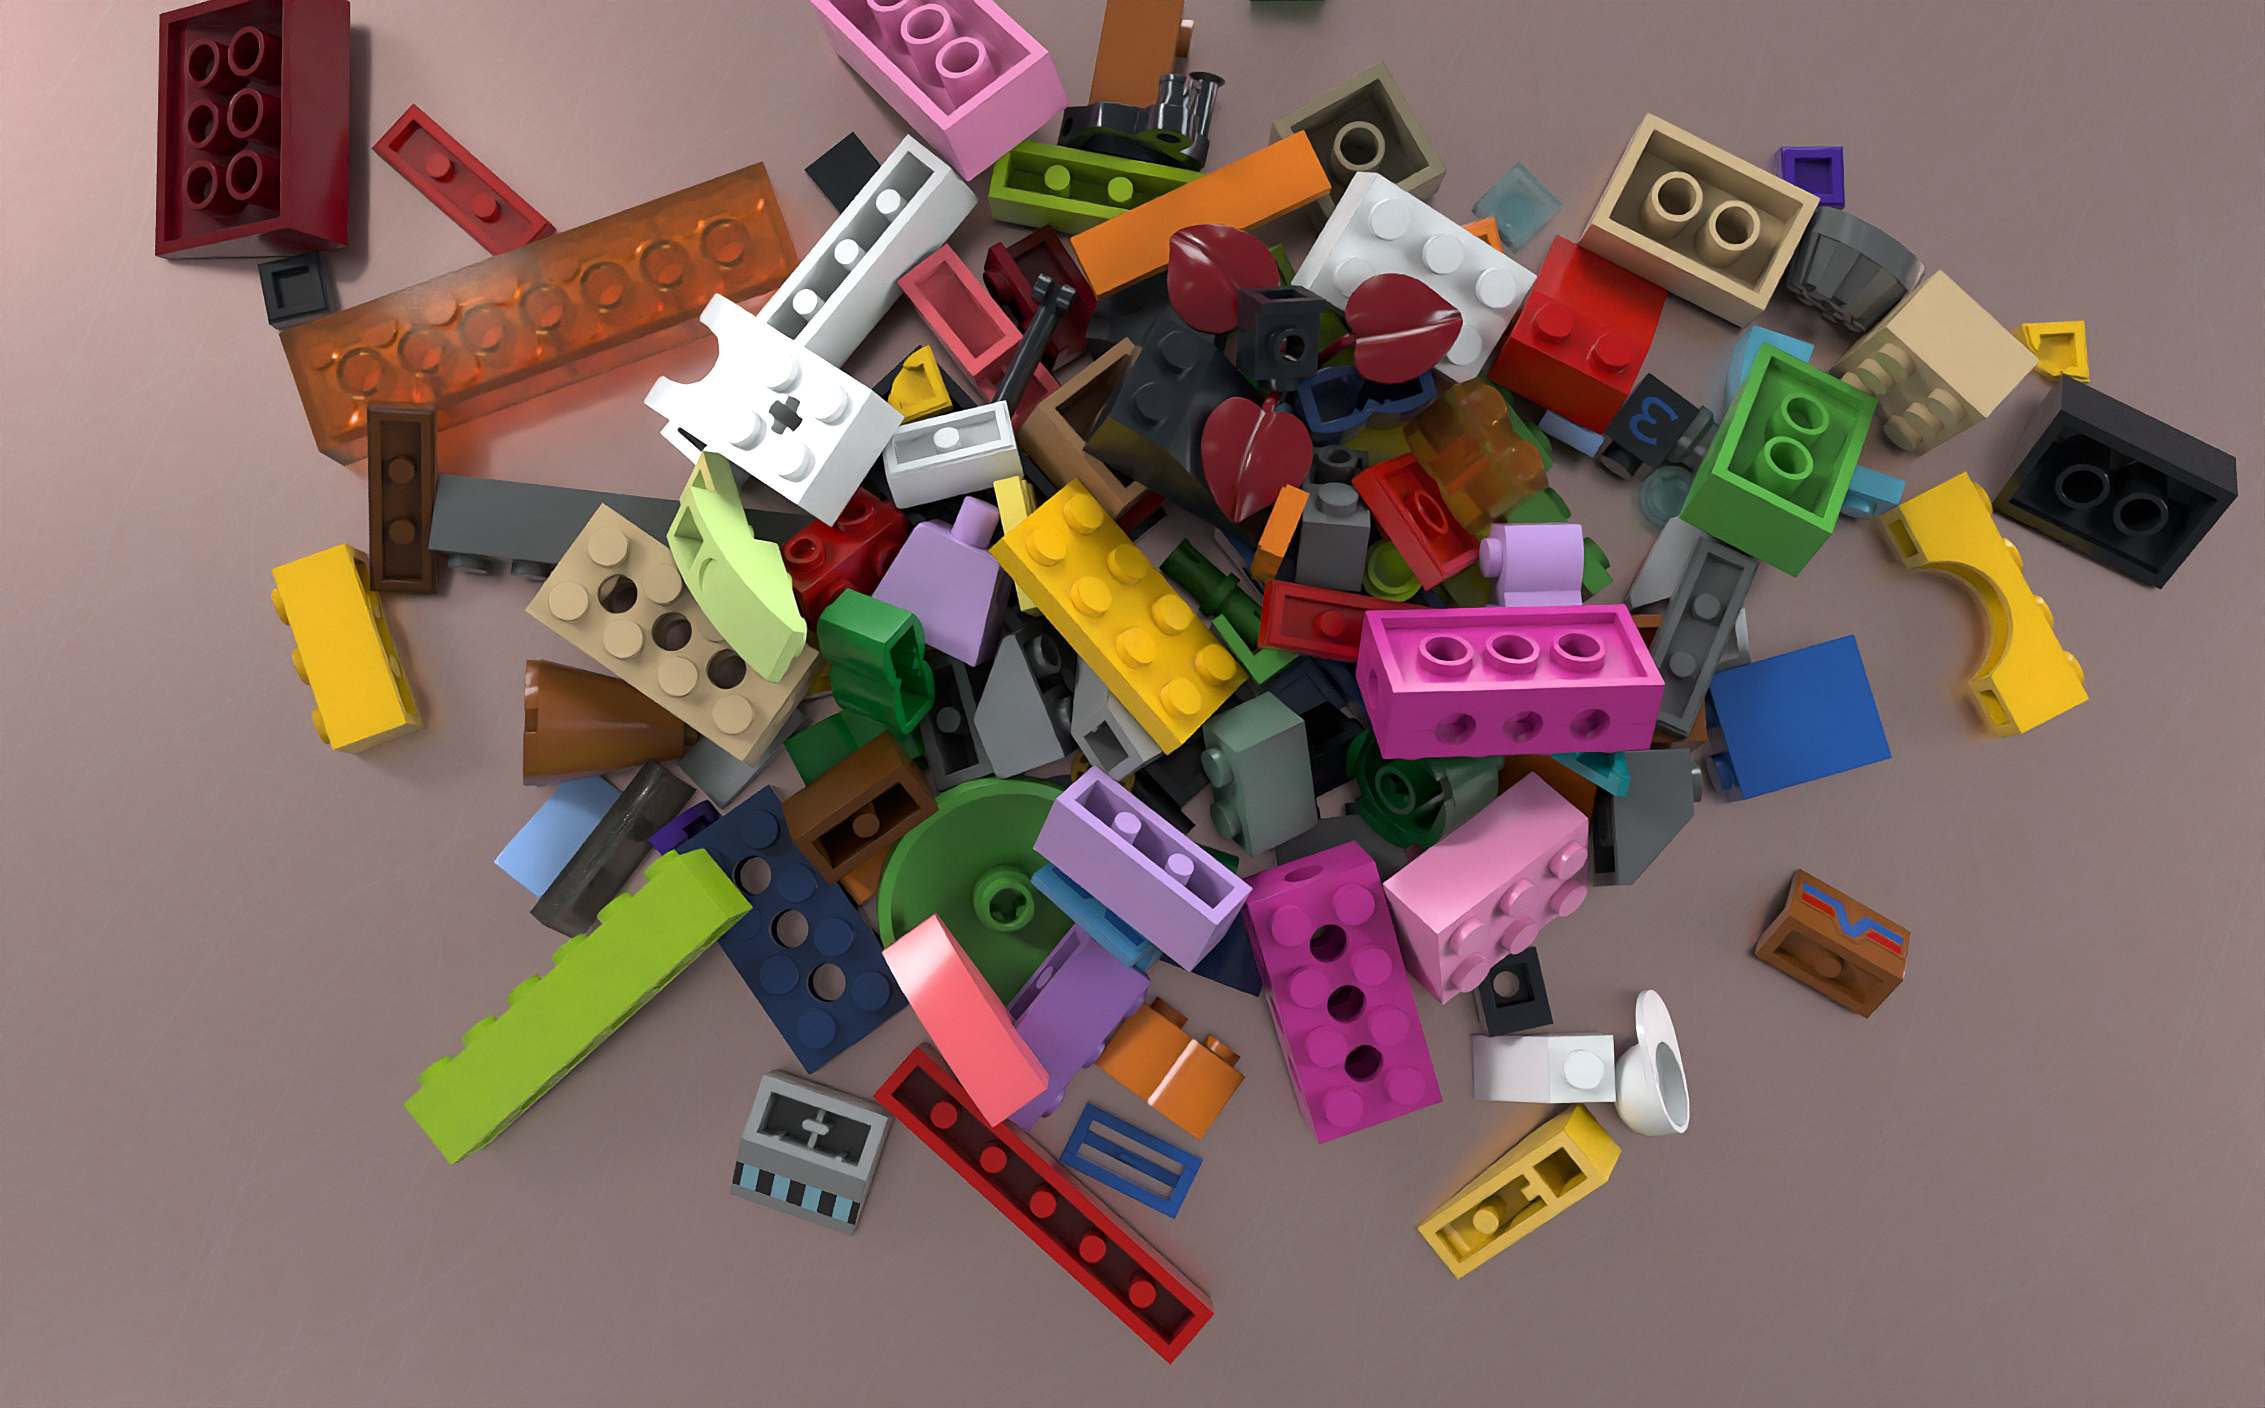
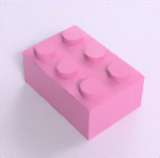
(1489, 887)

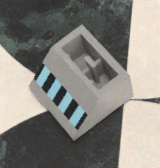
(810, 1151)

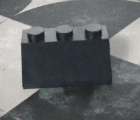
(2115, 482)

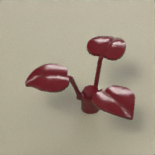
(1250, 450)

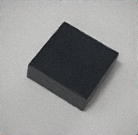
(297, 289)

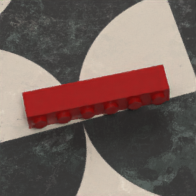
(1047, 1205)

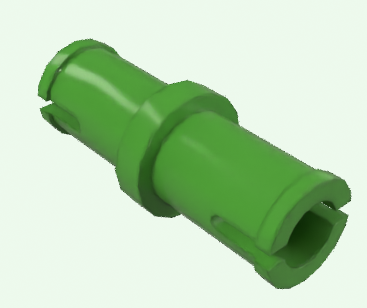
(1214, 591)

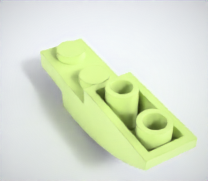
(733, 575)

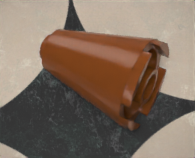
(592, 725)

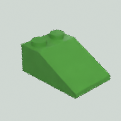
(1781, 461)

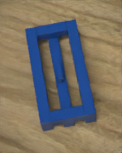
(1180, 1183)

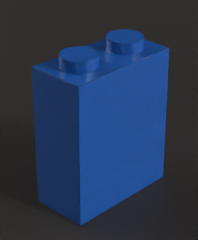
(1792, 720)

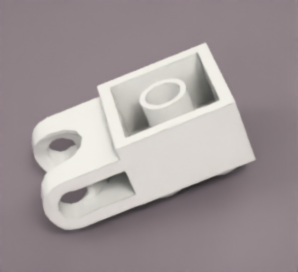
(781, 413)

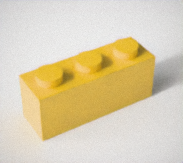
(345, 650)

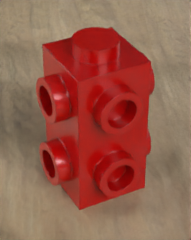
(844, 556)

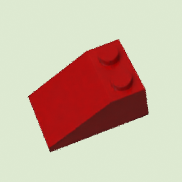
(1580, 336)

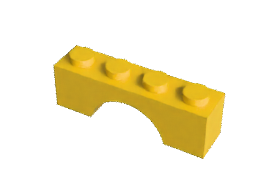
(2025, 668)

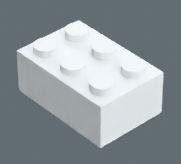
(1390, 231)

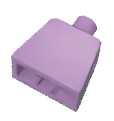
(953, 583)

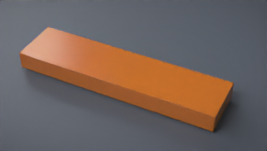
(1234, 196)

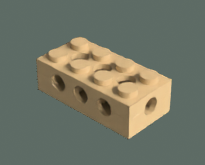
(632, 644)

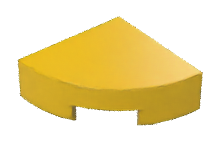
(2058, 347)
(919, 388)

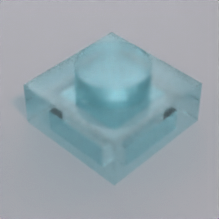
(1519, 207)

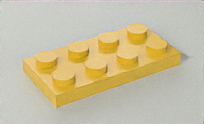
(1120, 615)

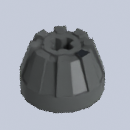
(1851, 269)

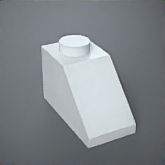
(1544, 1067)

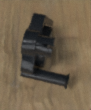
(1163, 133)

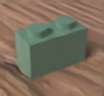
(1259, 774)

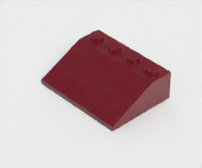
(253, 128)

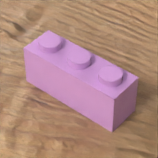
(1141, 867)

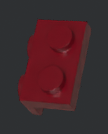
(1011, 278)

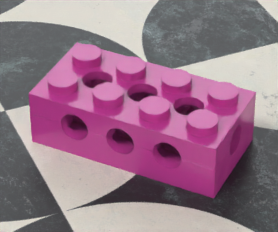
(1507, 681)
(1373, 1011)

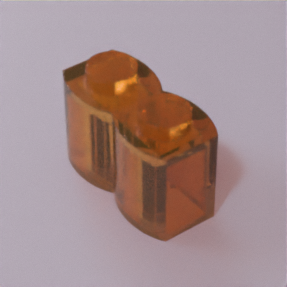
(1475, 455)

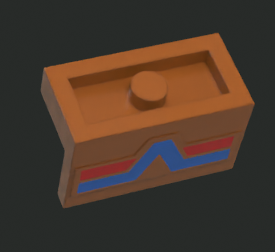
(1836, 945)

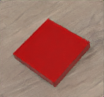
(1417, 519)

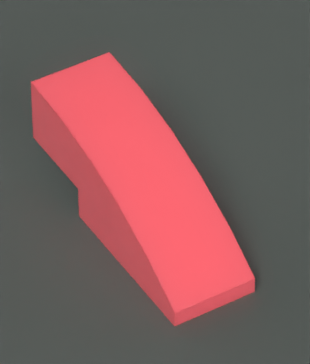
(971, 328)
(966, 1020)

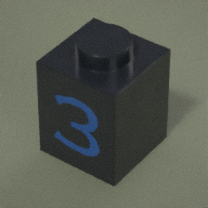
(1645, 429)

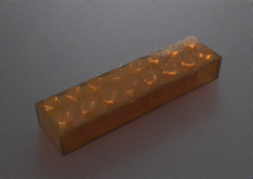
(545, 311)

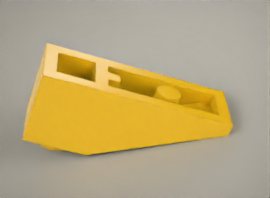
(1522, 1190)

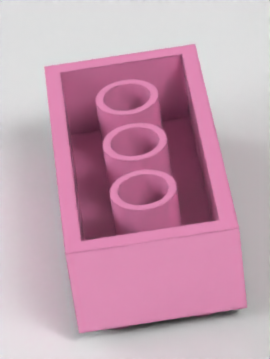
(950, 70)

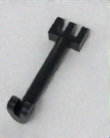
(1053, 303)

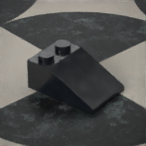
(1158, 420)

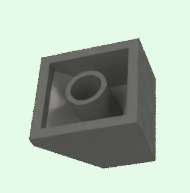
(1637, 828)

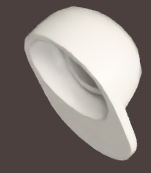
(1651, 1075)

